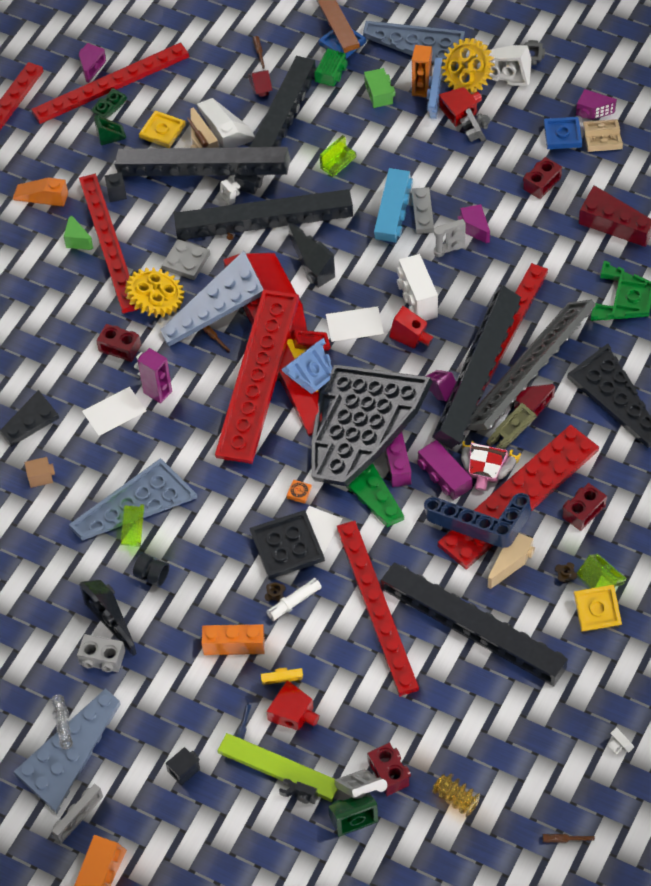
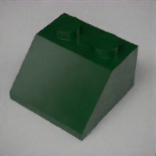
(353, 814)

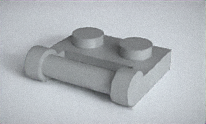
(454, 237)
(360, 783)

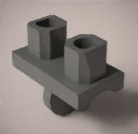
(470, 120)

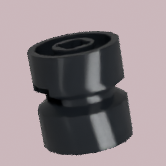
(152, 570)

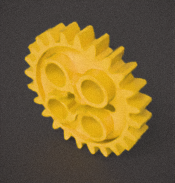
(468, 65)
(154, 292)

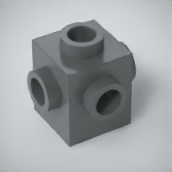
(536, 47)

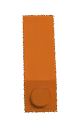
(43, 191)

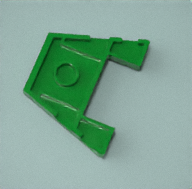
(631, 298)

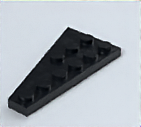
(613, 391)

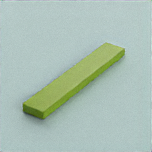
(276, 765)

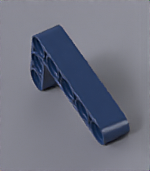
(494, 531)

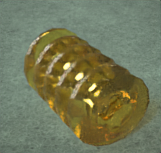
(456, 794)

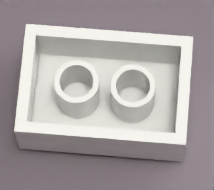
(417, 287)

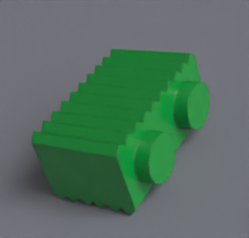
(330, 67)

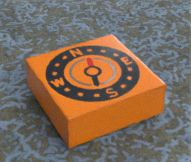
(299, 491)

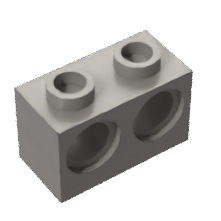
(103, 648)

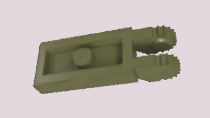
(512, 426)

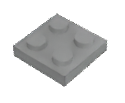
(186, 259)

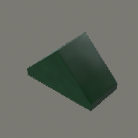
(108, 130)

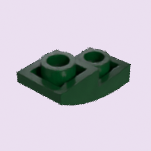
(109, 105)

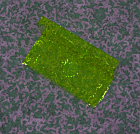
(336, 157)
(132, 525)
(600, 573)

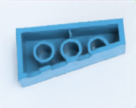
(393, 205)

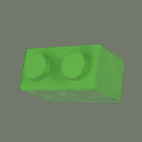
(379, 87)

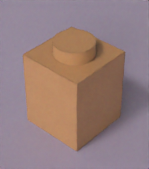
(39, 472)

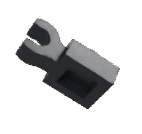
(303, 792)

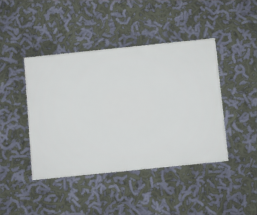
(354, 324)
(114, 411)
(323, 525)

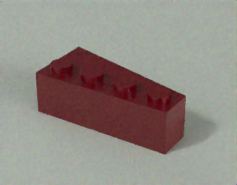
(614, 217)

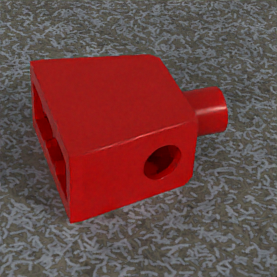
(456, 102)
(409, 329)
(292, 708)

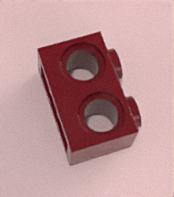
(542, 177)
(119, 342)
(588, 508)
(387, 769)

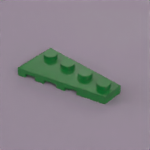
(374, 493)

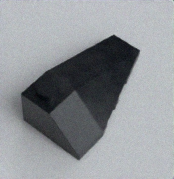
(314, 257)
(102, 603)

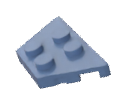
(434, 91)
(310, 368)

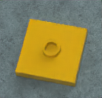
(162, 129)
(597, 608)
(282, 675)

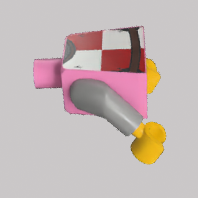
(487, 463)

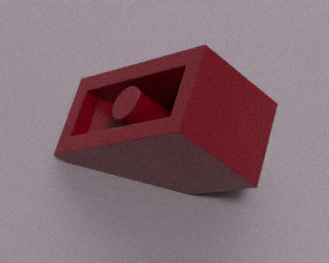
(260, 82)
(536, 397)

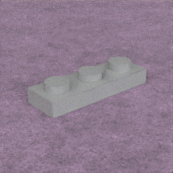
(422, 210)
(77, 813)

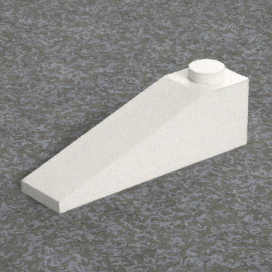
(511, 65)
(225, 126)

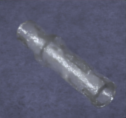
(60, 715)

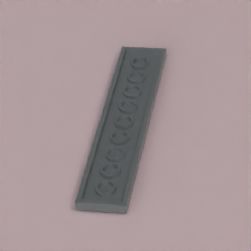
(529, 364)

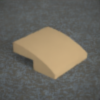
(602, 135)

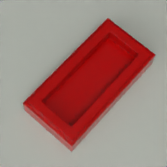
(305, 339)

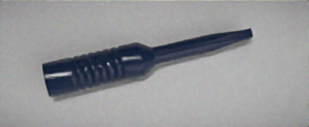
(242, 729)

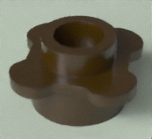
(566, 577)
(274, 587)

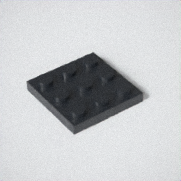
(287, 544)

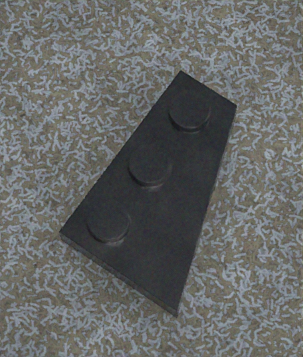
(29, 419)

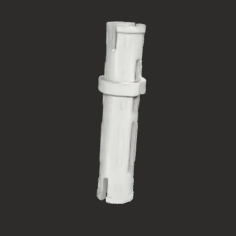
(286, 604)

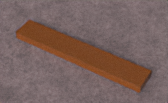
(339, 25)

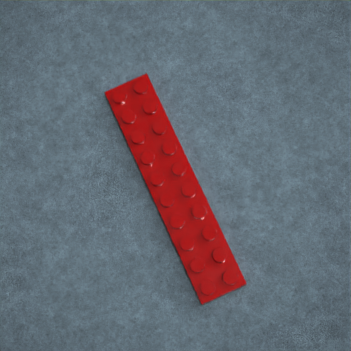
(257, 376)
(536, 479)

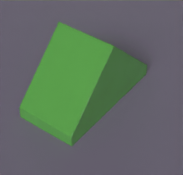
(76, 236)

